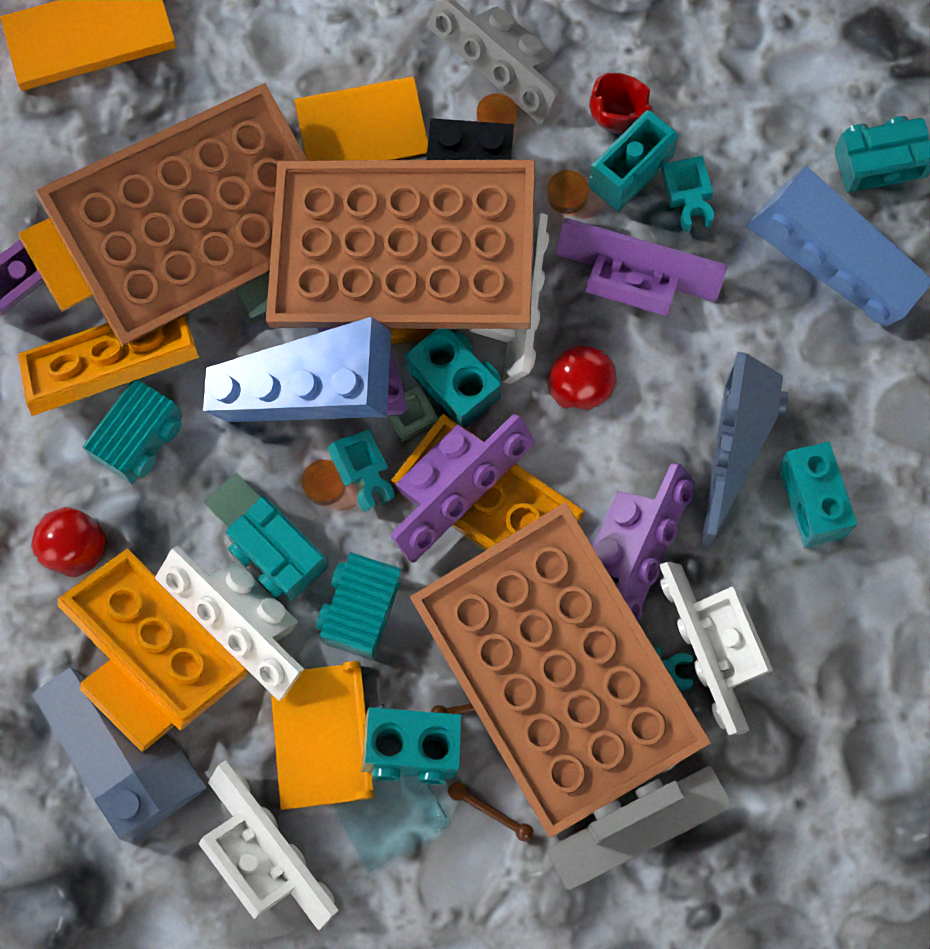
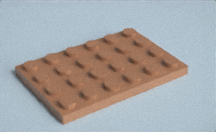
(176, 213)
(402, 244)
(559, 670)

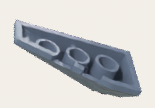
(747, 415)
(127, 785)

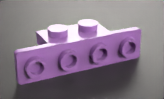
(637, 269)
(453, 479)
(639, 534)

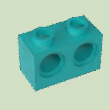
(444, 381)
(817, 494)
(410, 731)

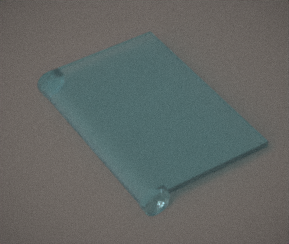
(396, 817)

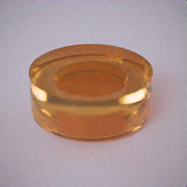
(497, 109)
(567, 191)
(323, 483)

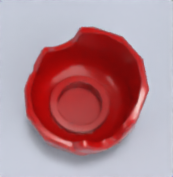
(618, 101)
(581, 378)
(68, 542)

